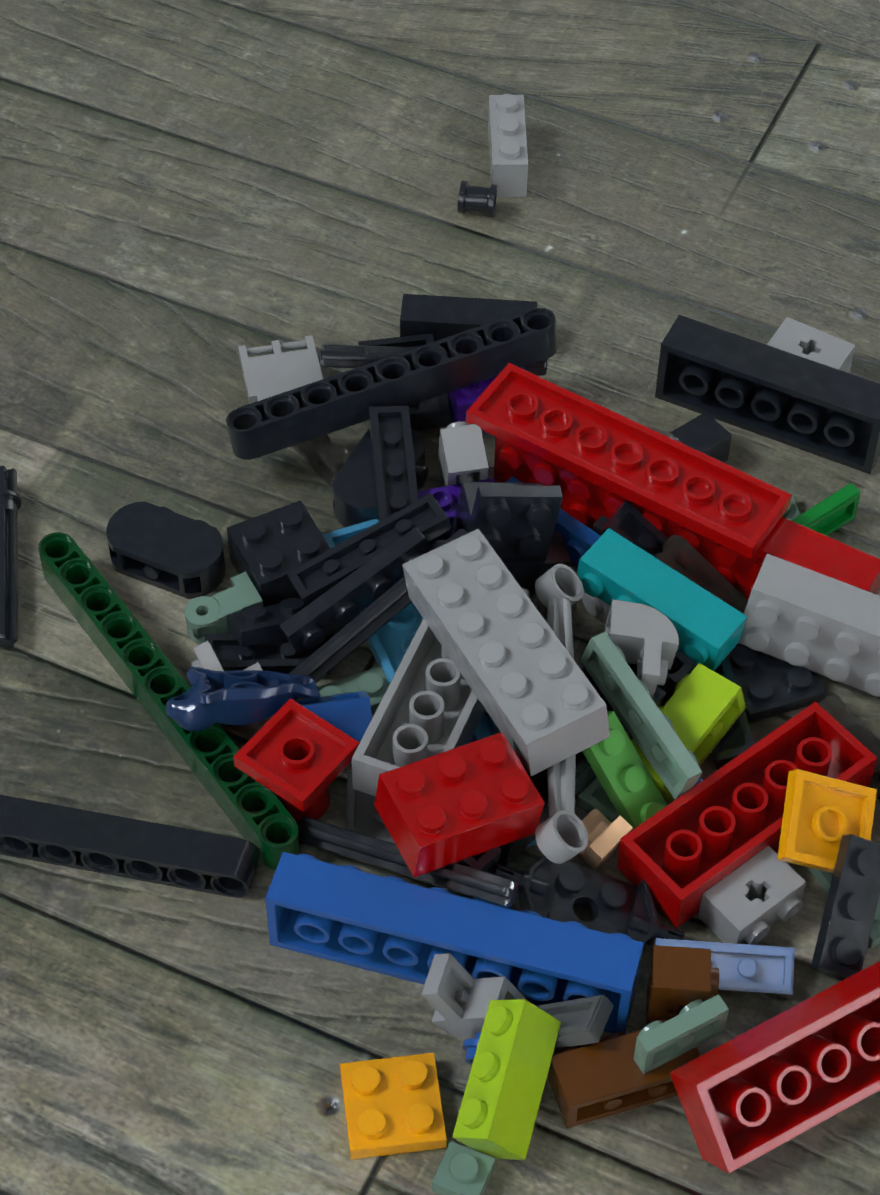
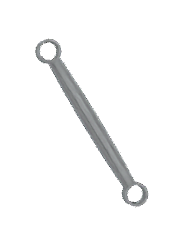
(558, 591)

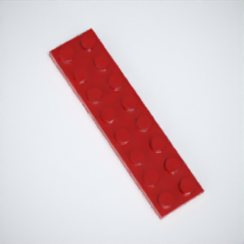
(630, 460)

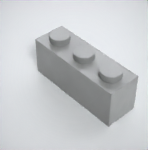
(508, 145)

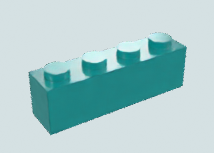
(627, 573)

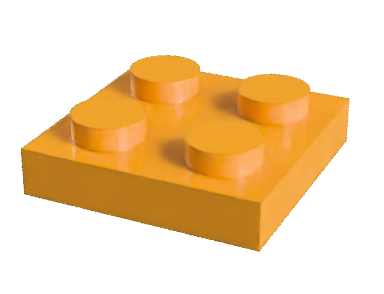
(819, 814)
(392, 1106)

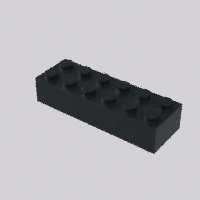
(771, 393)

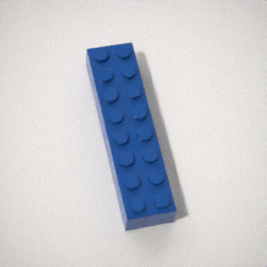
(401, 926)

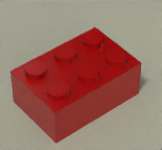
(458, 804)

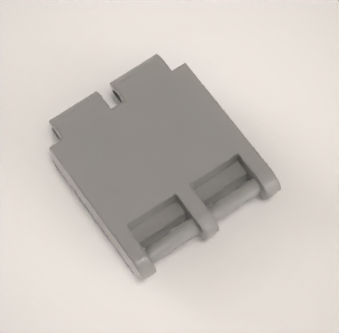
(278, 371)

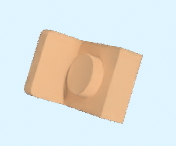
(602, 837)

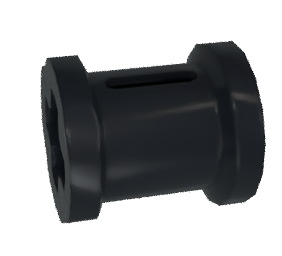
(477, 198)

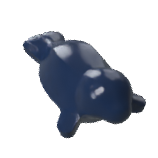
(235, 697)

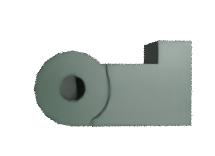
(209, 614)

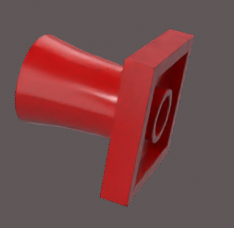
(297, 759)

